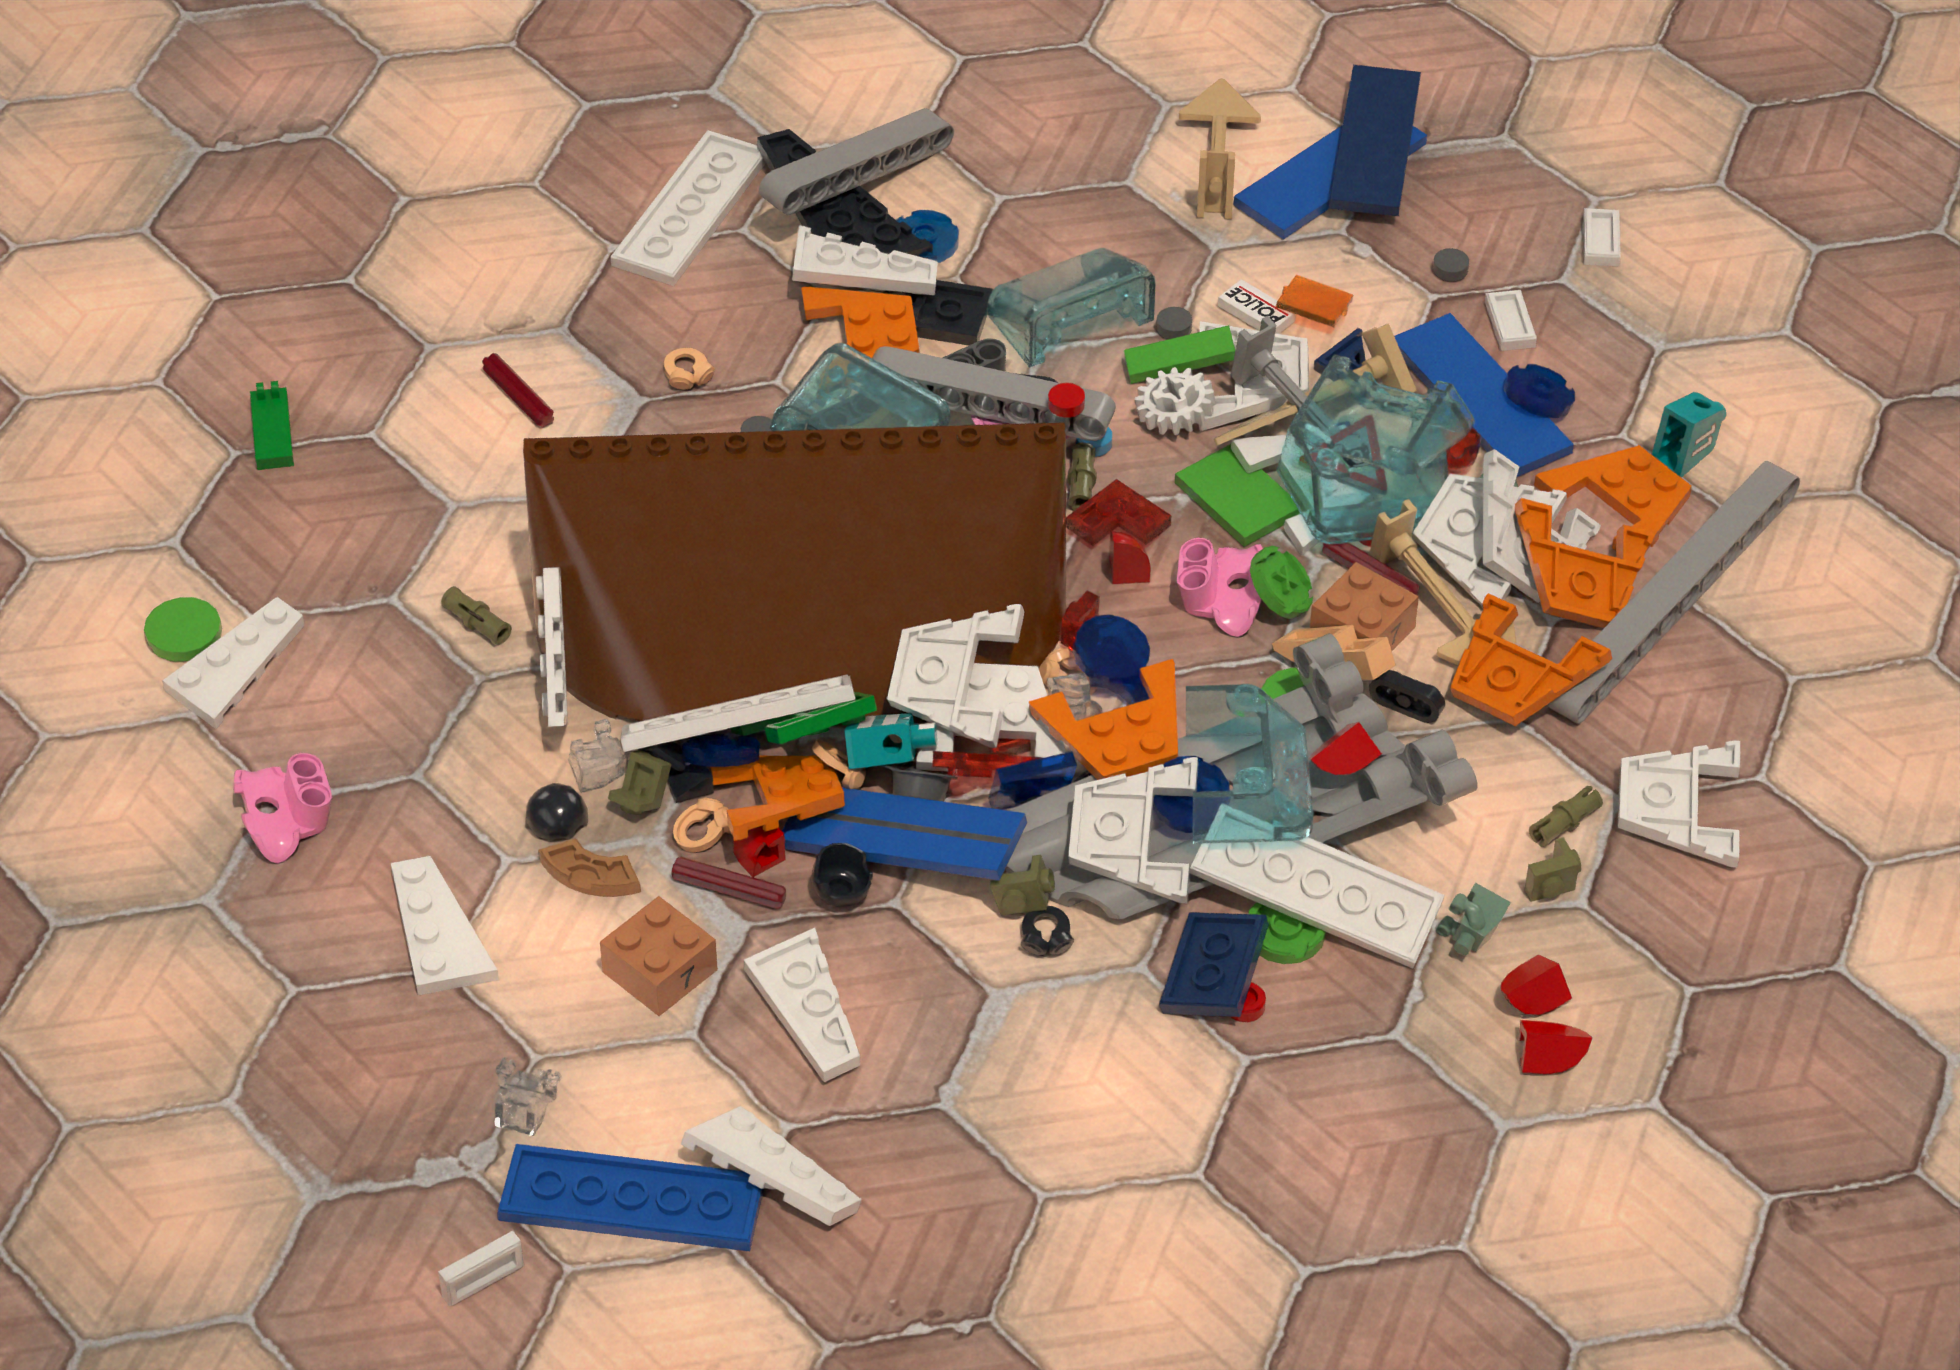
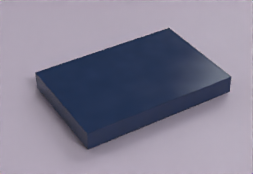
(1214, 964)

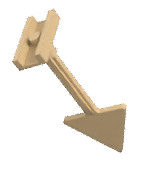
(1219, 105)
(1385, 364)
(1394, 540)

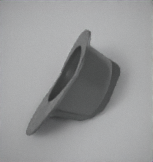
(919, 783)

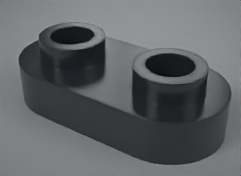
(1407, 696)

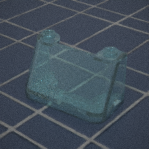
(1043, 303)
(857, 392)
(1380, 421)

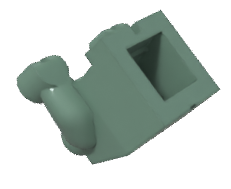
(1480, 918)

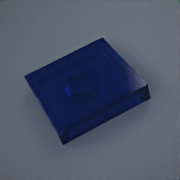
(1031, 778)

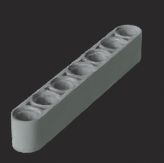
(856, 161)
(996, 392)

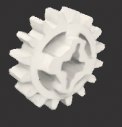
(1175, 401)

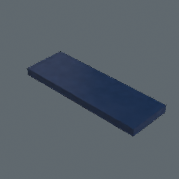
(1375, 140)

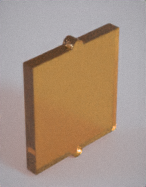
(1314, 301)

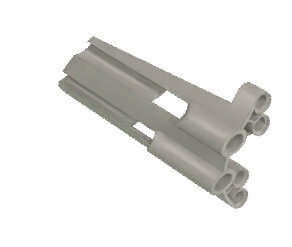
(1324, 706)

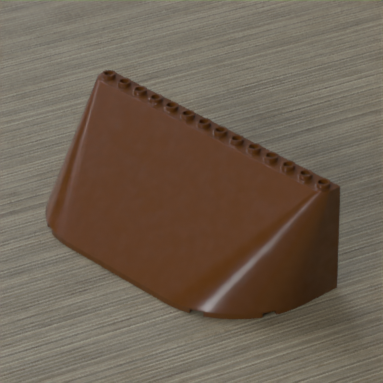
(790, 554)

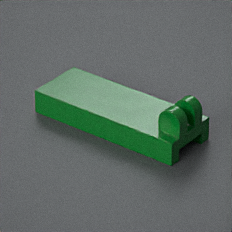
(271, 427)

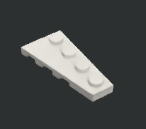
(863, 266)
(553, 662)
(225, 668)
(437, 932)
(803, 997)
(773, 1164)

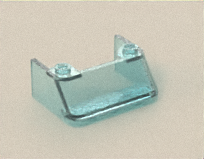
(1344, 501)
(1266, 800)

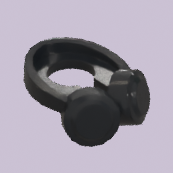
(1033, 940)

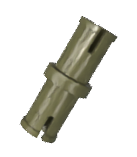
(1081, 474)
(492, 626)
(1565, 816)

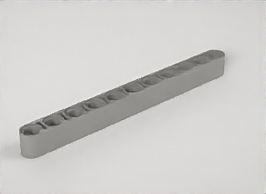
(1681, 584)

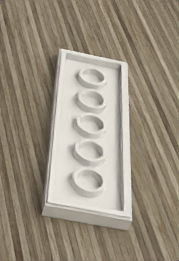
(689, 208)
(737, 712)
(1327, 892)

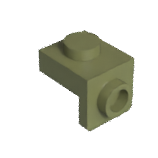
(642, 784)
(1554, 875)
(1024, 890)

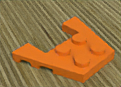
(869, 317)
(1629, 483)
(1576, 580)
(1511, 679)
(1123, 738)
(787, 788)

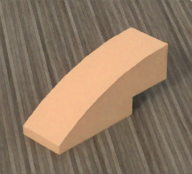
(1369, 655)

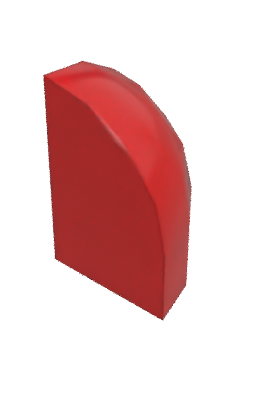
(1128, 560)
(1346, 751)
(760, 850)
(1536, 986)
(1551, 1046)

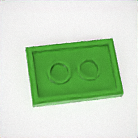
(1237, 500)

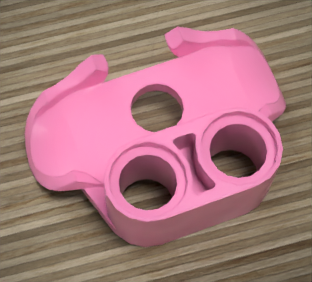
(1206, 580)
(301, 801)

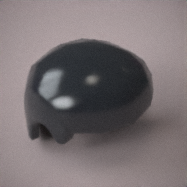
(556, 812)
(841, 875)

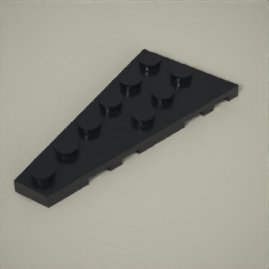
(850, 214)

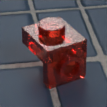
(1076, 615)

